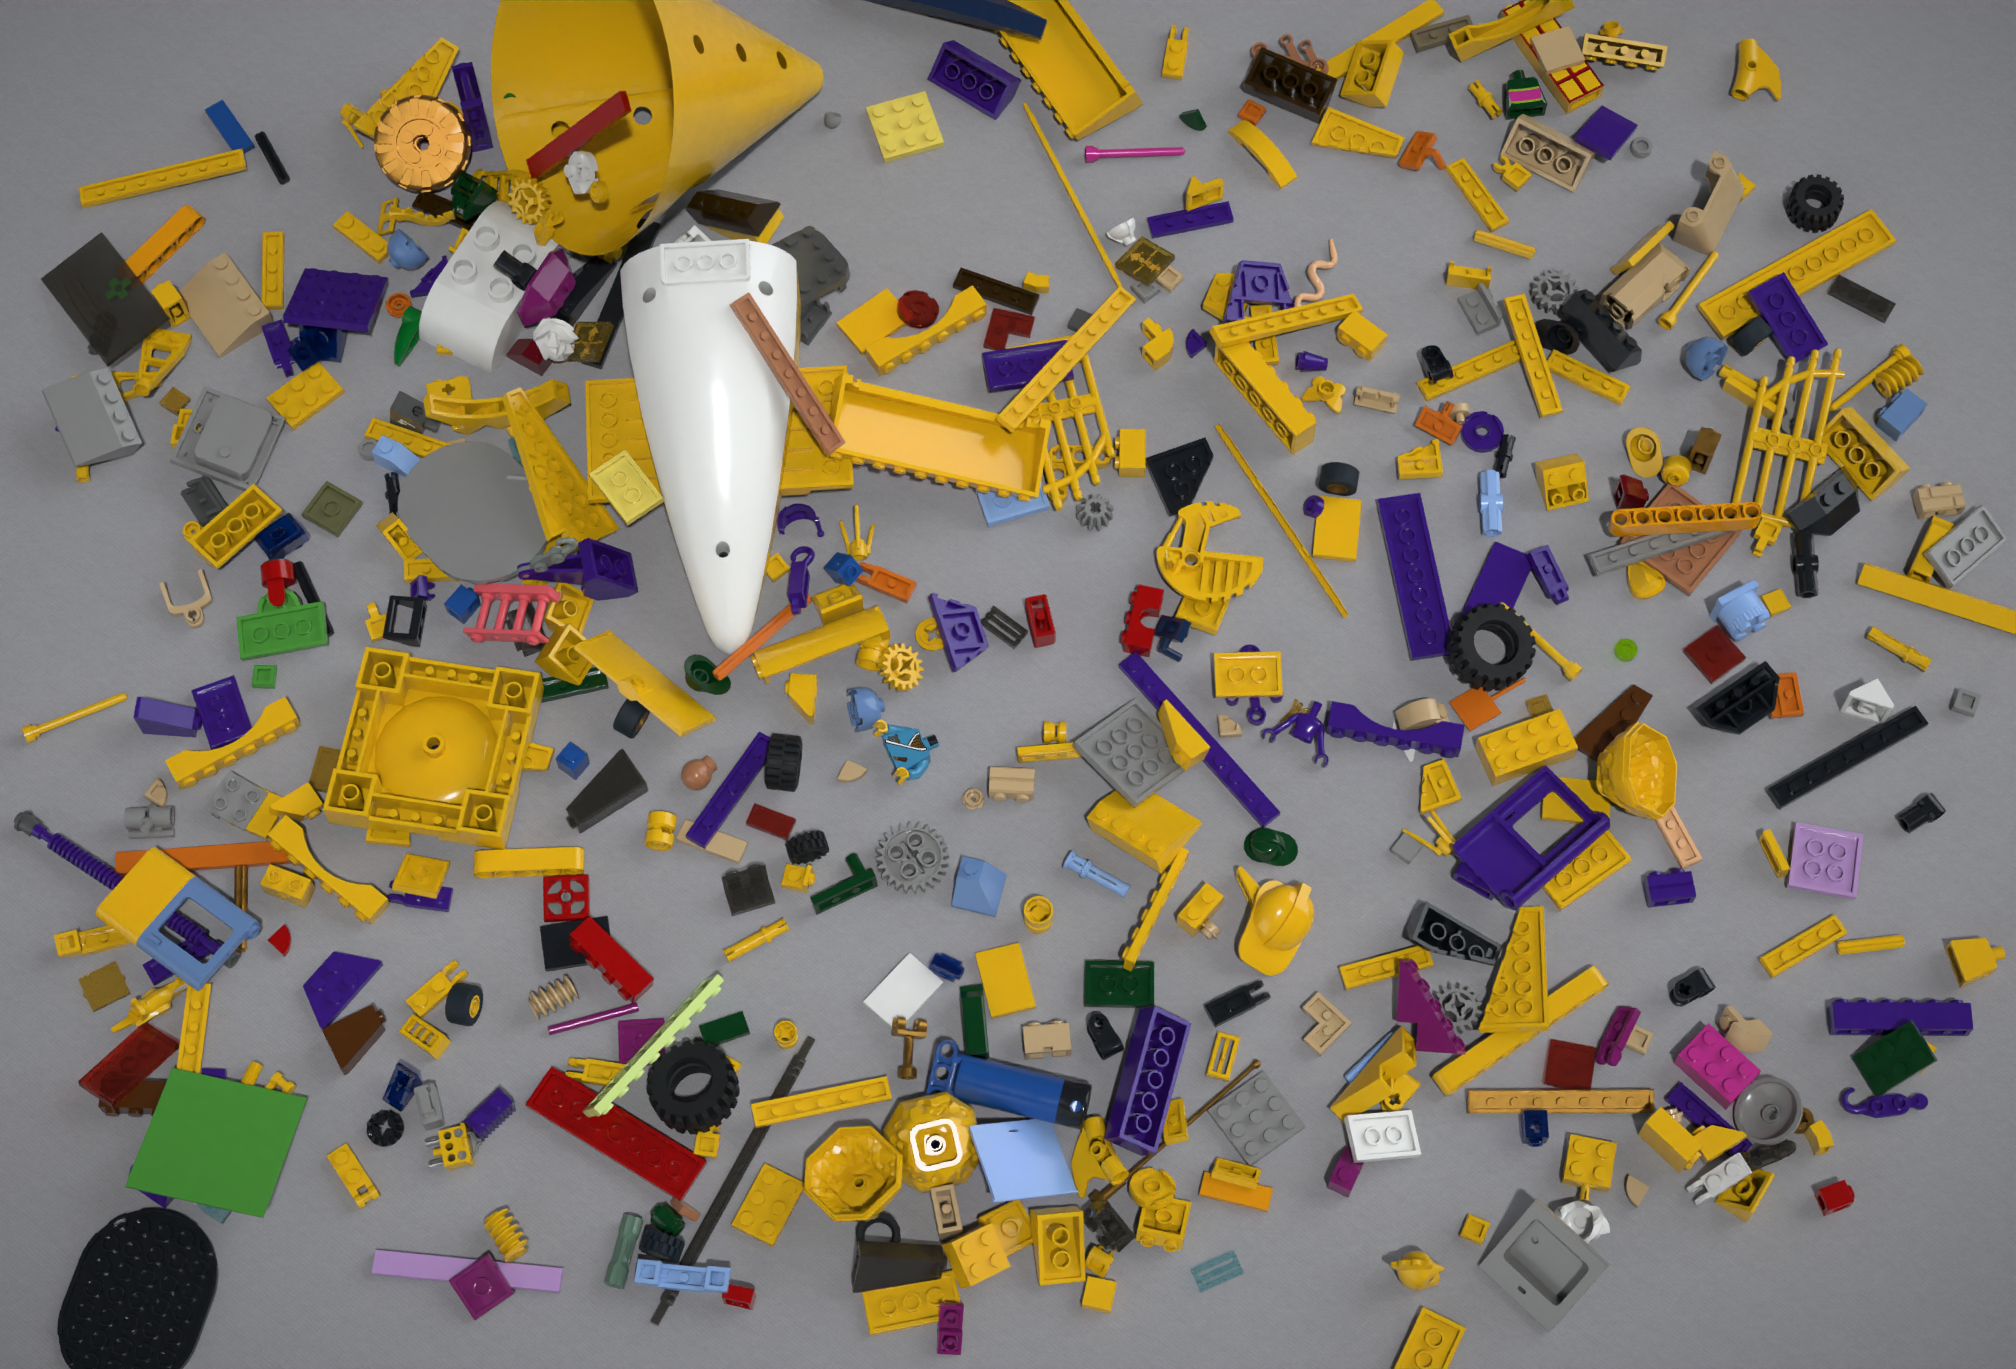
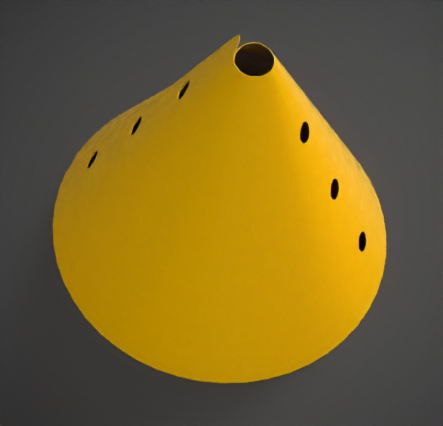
(691, 62)

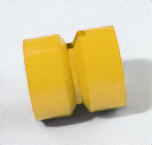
(869, 653)
(660, 834)
(1038, 914)

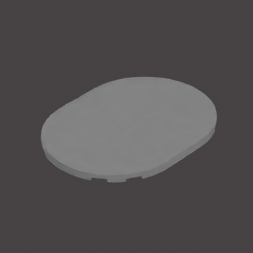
(469, 514)

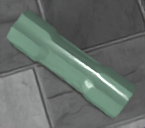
(619, 1266)

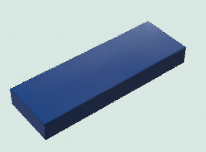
(229, 127)

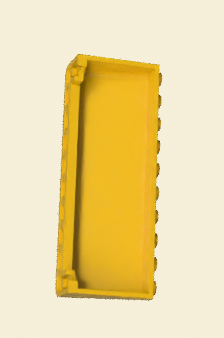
(1072, 69)
(937, 439)

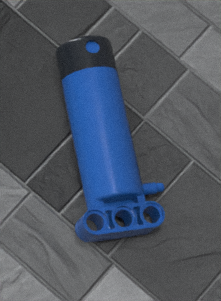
(1011, 1088)

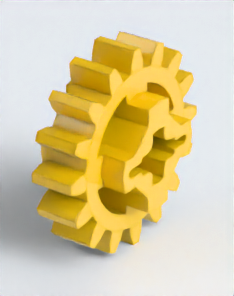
(529, 200)
(900, 667)

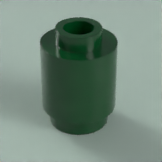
(667, 1220)

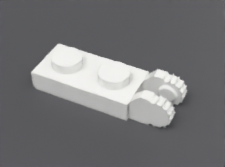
(1721, 1178)

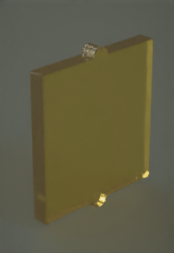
(104, 986)

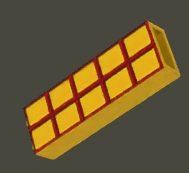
(1570, 86)

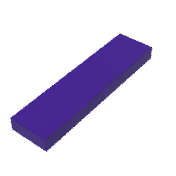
(1191, 220)
(1700, 1114)

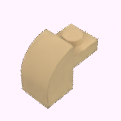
(1421, 714)
(1743, 1034)

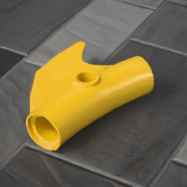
(1755, 72)
(1095, 1157)

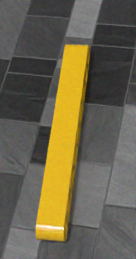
(1504, 1043)

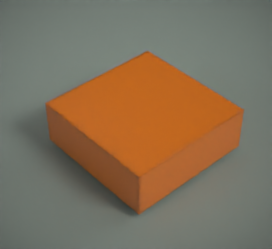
(1252, 112)

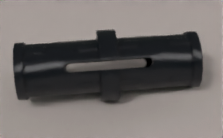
(1504, 455)
(392, 492)

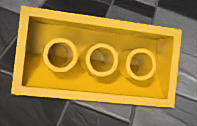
(1863, 453)
(234, 527)

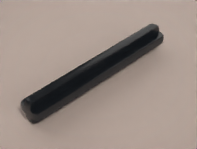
(309, 590)

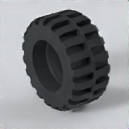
(1509, 628)
(674, 1068)

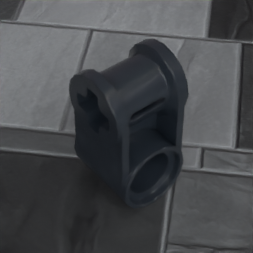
(1435, 364)
(1694, 986)
(1105, 1040)

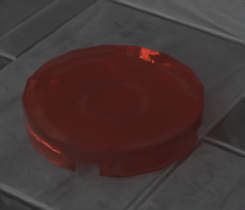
(917, 309)

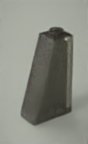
(607, 793)
(895, 1264)

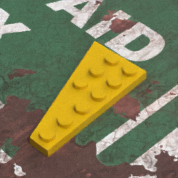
(422, 78)
(1520, 987)

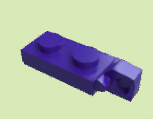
(278, 345)

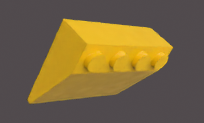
(1149, 832)

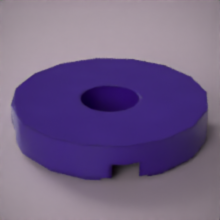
(1478, 442)

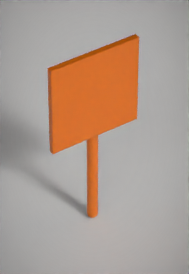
(1477, 707)

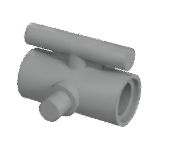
(150, 822)

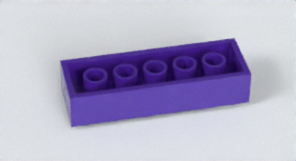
(1147, 1081)

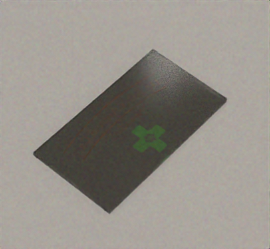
(105, 299)

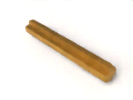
(240, 894)

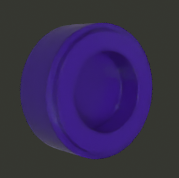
(1314, 506)

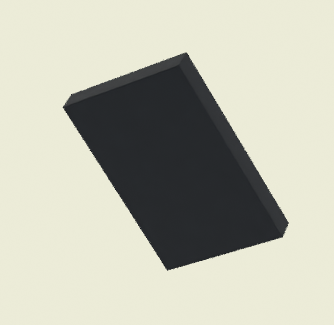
(556, 945)

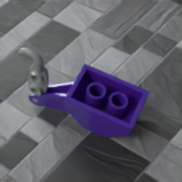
(597, 567)

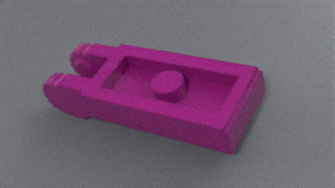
(1617, 1035)

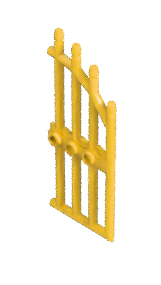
(1071, 407)
(1788, 445)

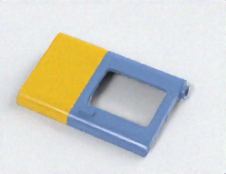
(149, 899)

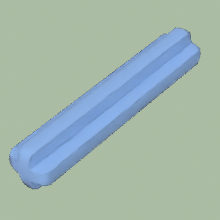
(1353, 1073)

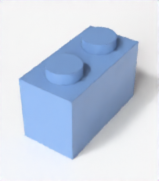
(1901, 414)

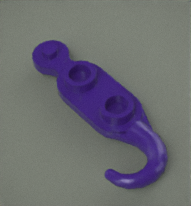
(1884, 1105)

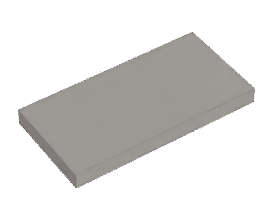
(1965, 546)

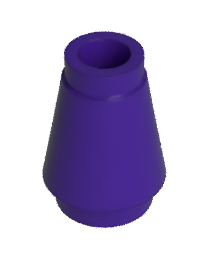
(1310, 362)

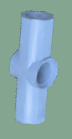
(1490, 503)

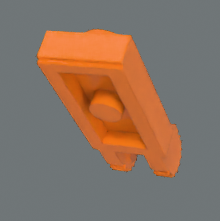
(887, 582)

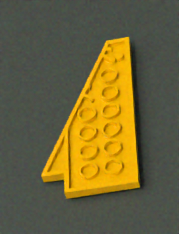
(553, 477)

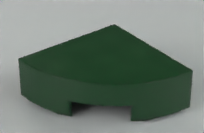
(1193, 119)

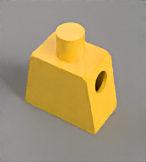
(1973, 959)

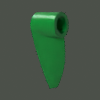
(408, 335)

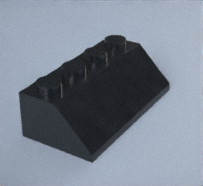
(1602, 330)

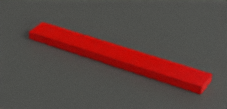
(579, 135)

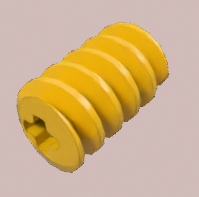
(1898, 376)
(505, 1235)

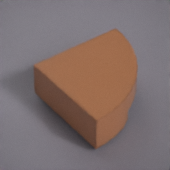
(685, 1209)

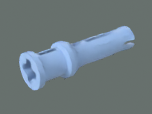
(1084, 870)

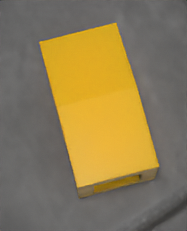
(1036, 283)

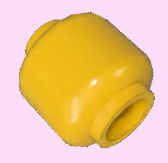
(1676, 470)

